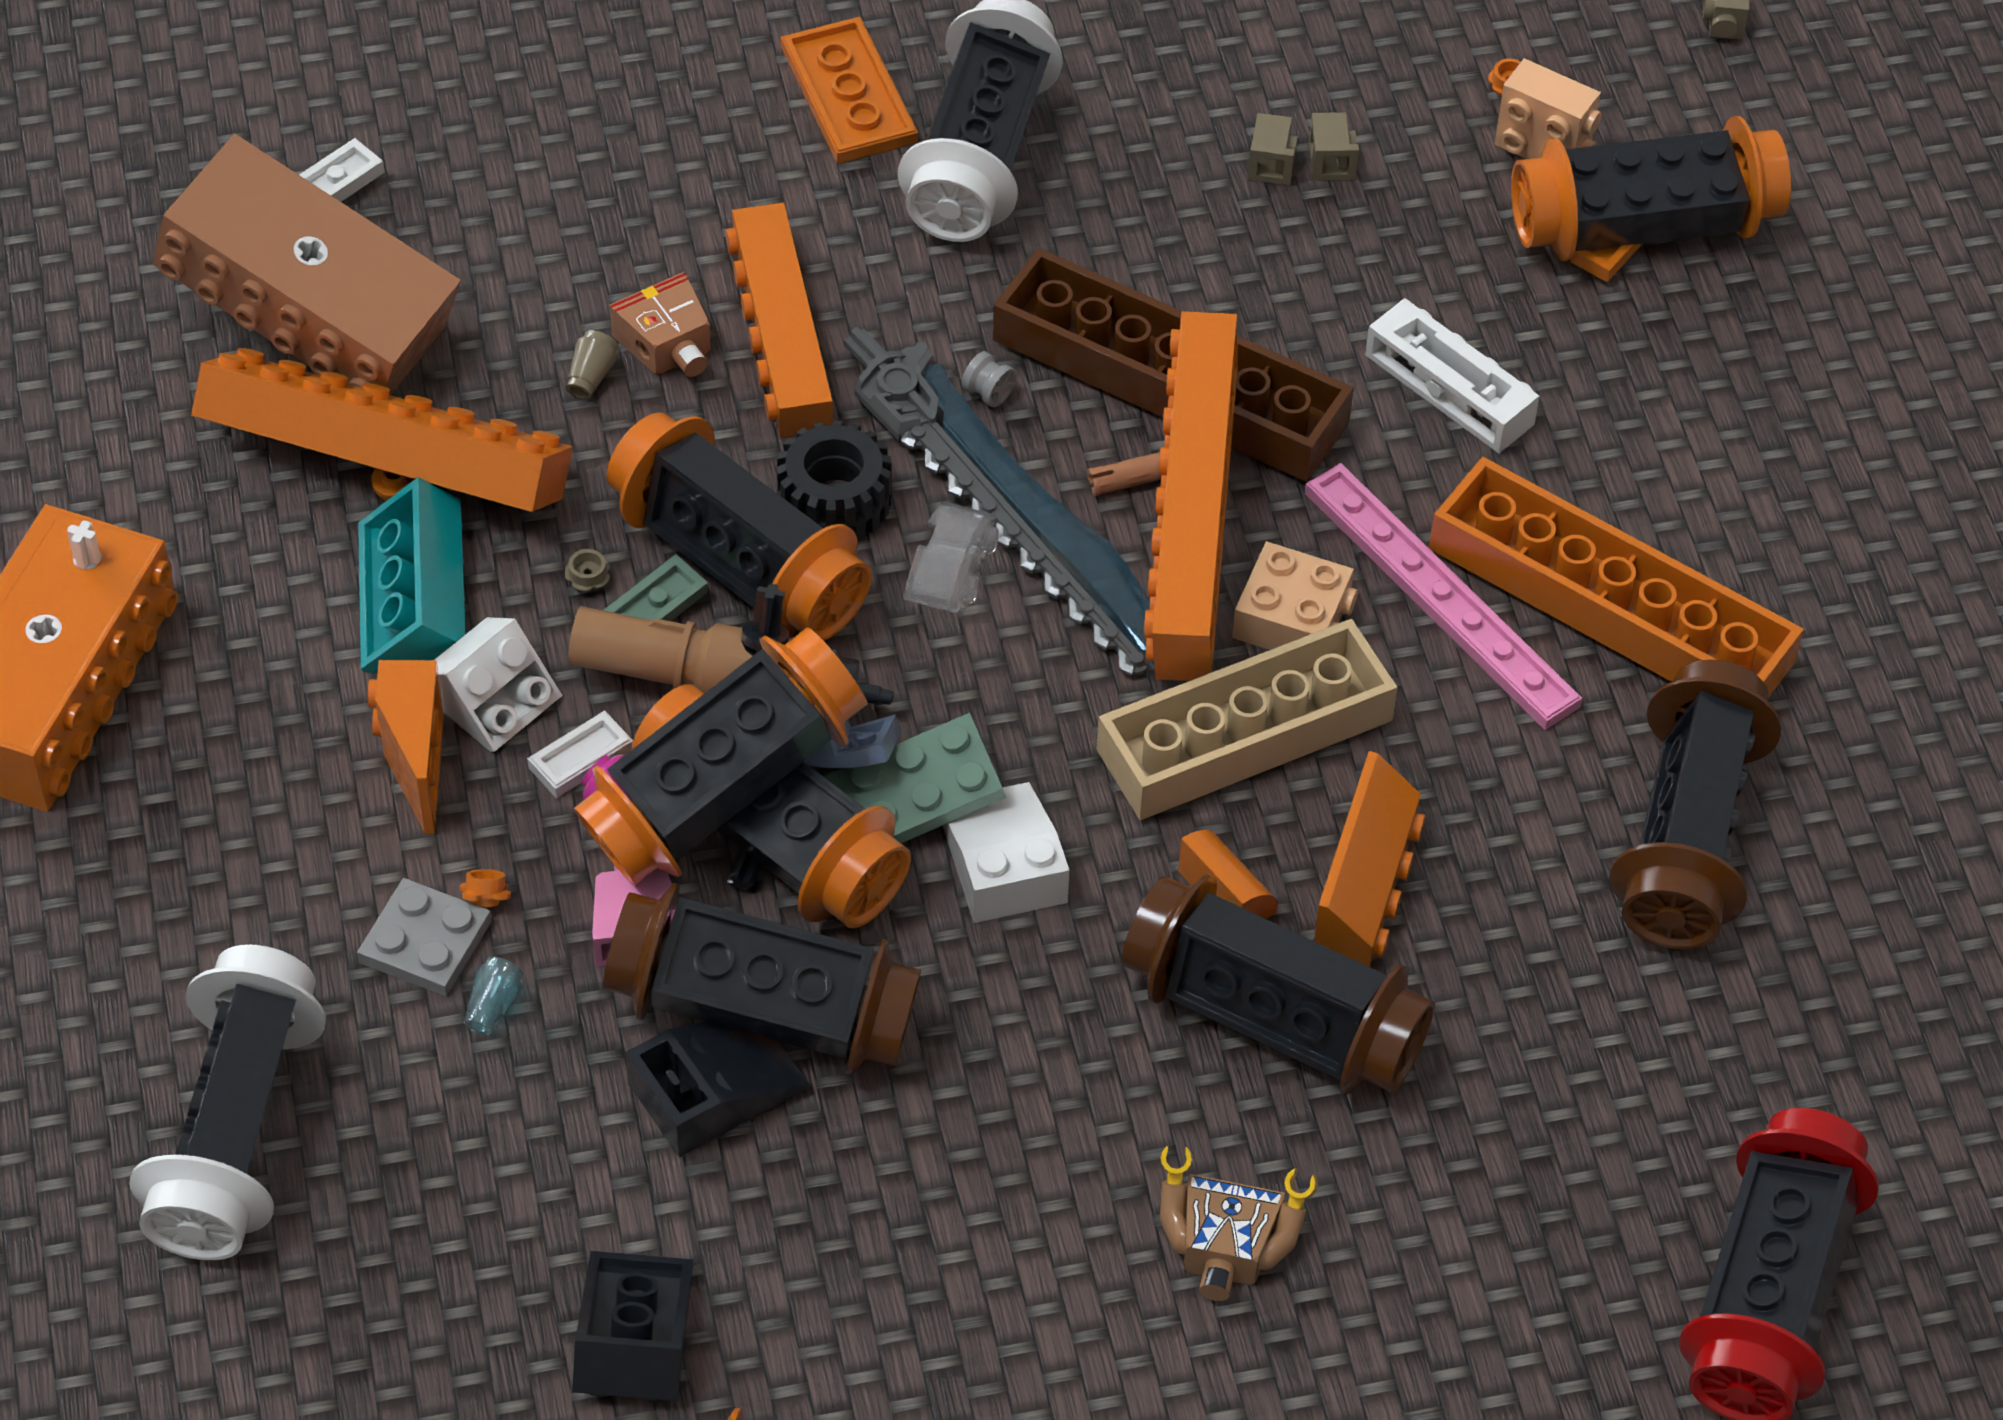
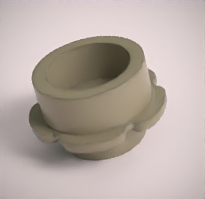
(586, 562)

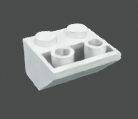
(494, 682)

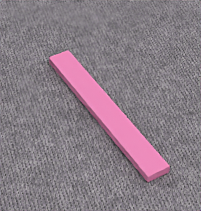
(1443, 596)

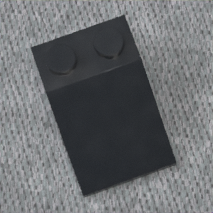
(632, 1326)

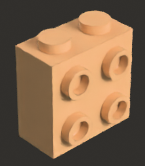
(1545, 106)
(1291, 597)

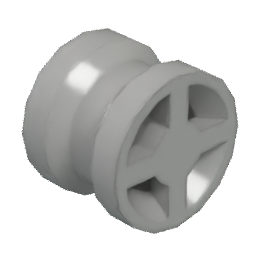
(989, 379)

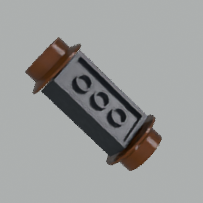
(1679, 877)
(761, 978)
(1277, 985)

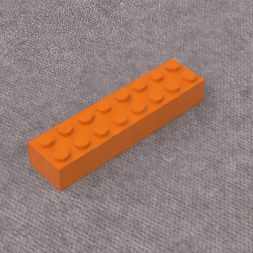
(383, 429)
(1192, 496)
(1605, 579)

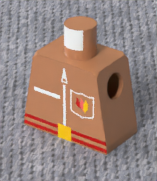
(664, 327)

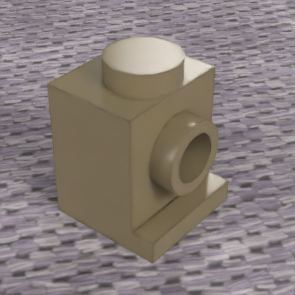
(1726, 17)
(1332, 147)
(1272, 150)

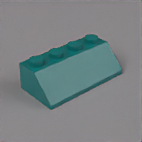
(411, 576)

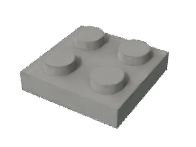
(424, 937)

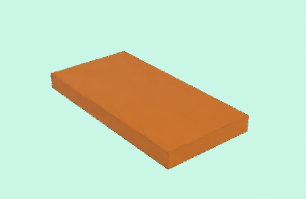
(849, 90)

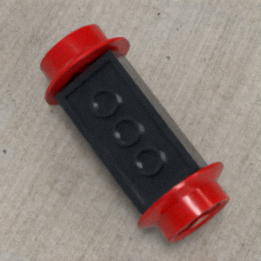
(1778, 1266)

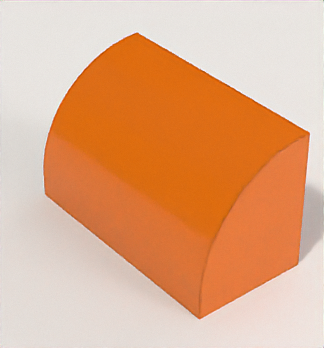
(1206, 854)

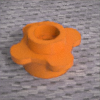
(485, 887)

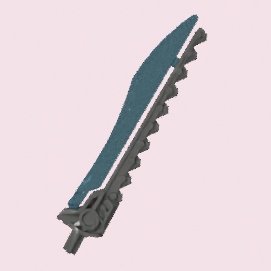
(1072, 557)

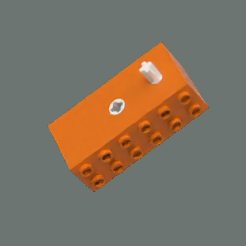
(73, 625)

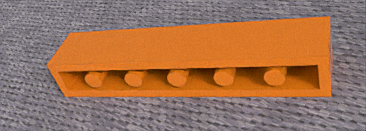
(780, 319)

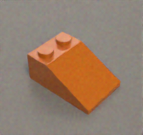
(411, 727)

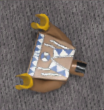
(1228, 1226)

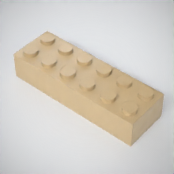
(1245, 719)

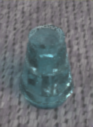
(492, 993)

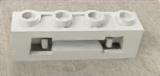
(1452, 375)

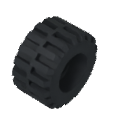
(843, 455)

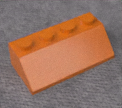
(1369, 863)

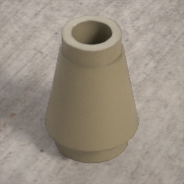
(591, 362)

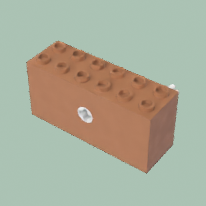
(303, 269)

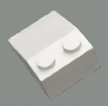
(1009, 856)

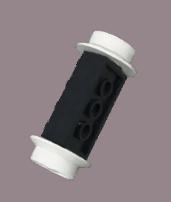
(962, 173)
(202, 1195)

